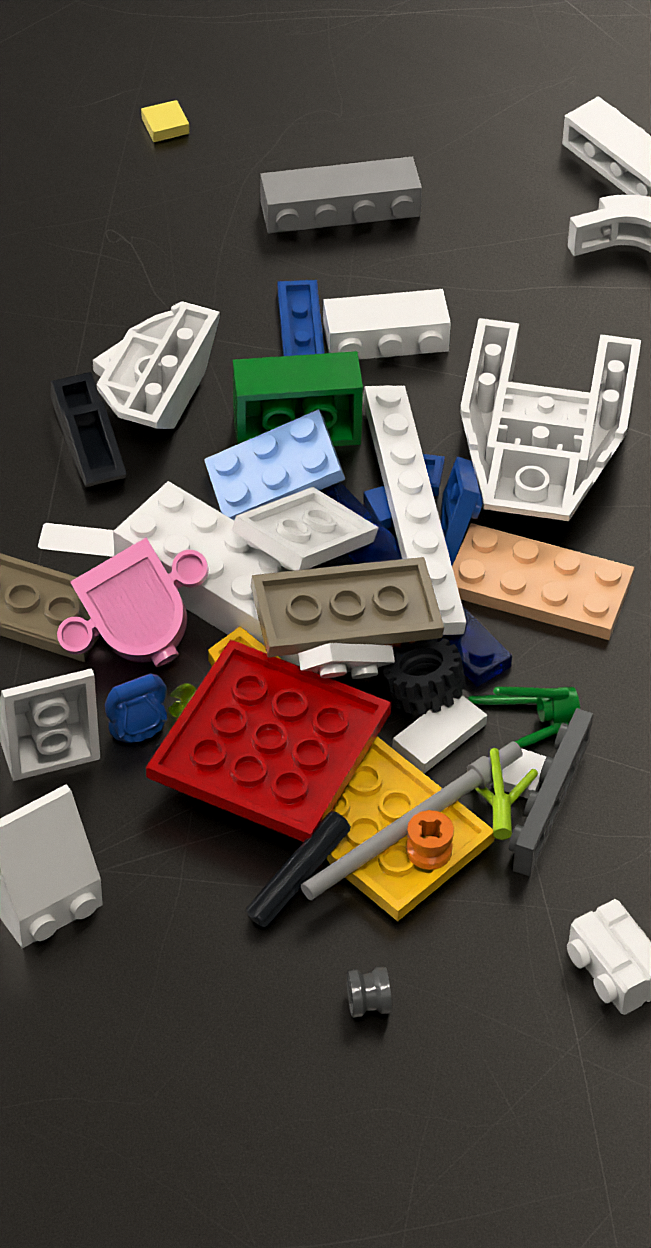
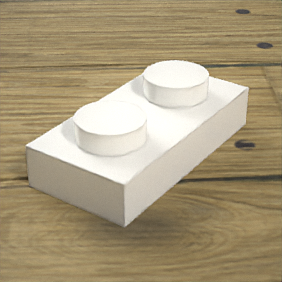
(340, 658)

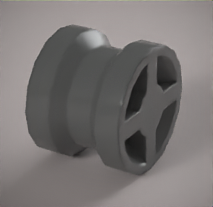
(369, 991)

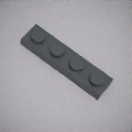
(545, 804)

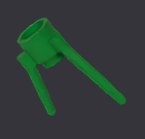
(553, 705)

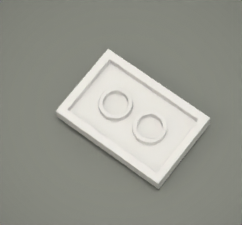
(304, 529)

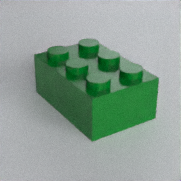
(288, 387)

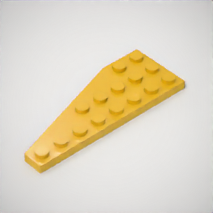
(375, 797)

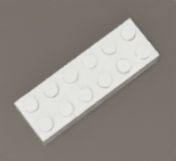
(182, 522)

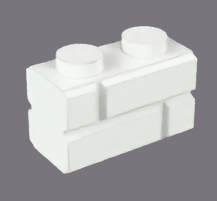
(614, 954)

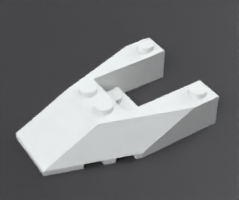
(540, 444)

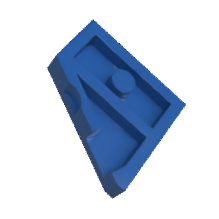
(459, 504)

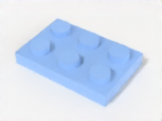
(275, 465)

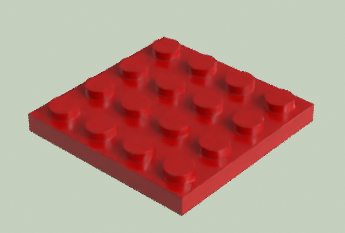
(269, 741)

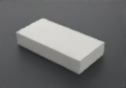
(439, 733)

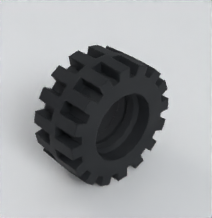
(425, 676)

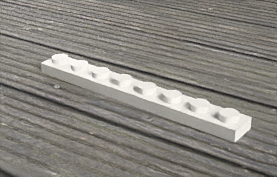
(411, 495)

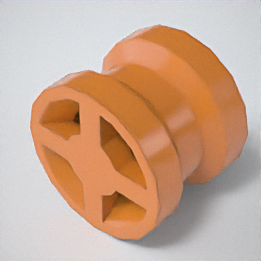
(432, 851)

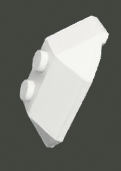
(160, 365)

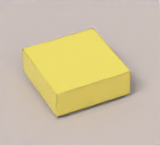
(165, 121)

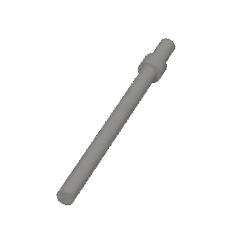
(477, 775)

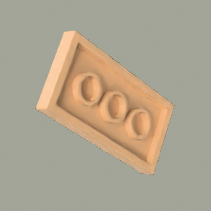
(541, 581)

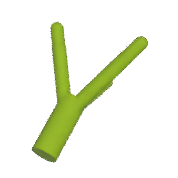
(501, 801)

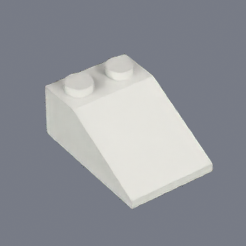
(49, 724)
(46, 868)

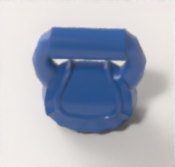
(138, 711)

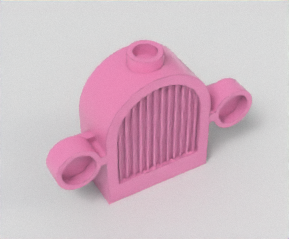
(134, 604)

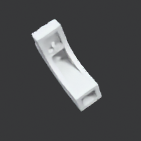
(616, 222)

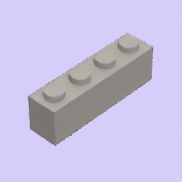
(340, 194)

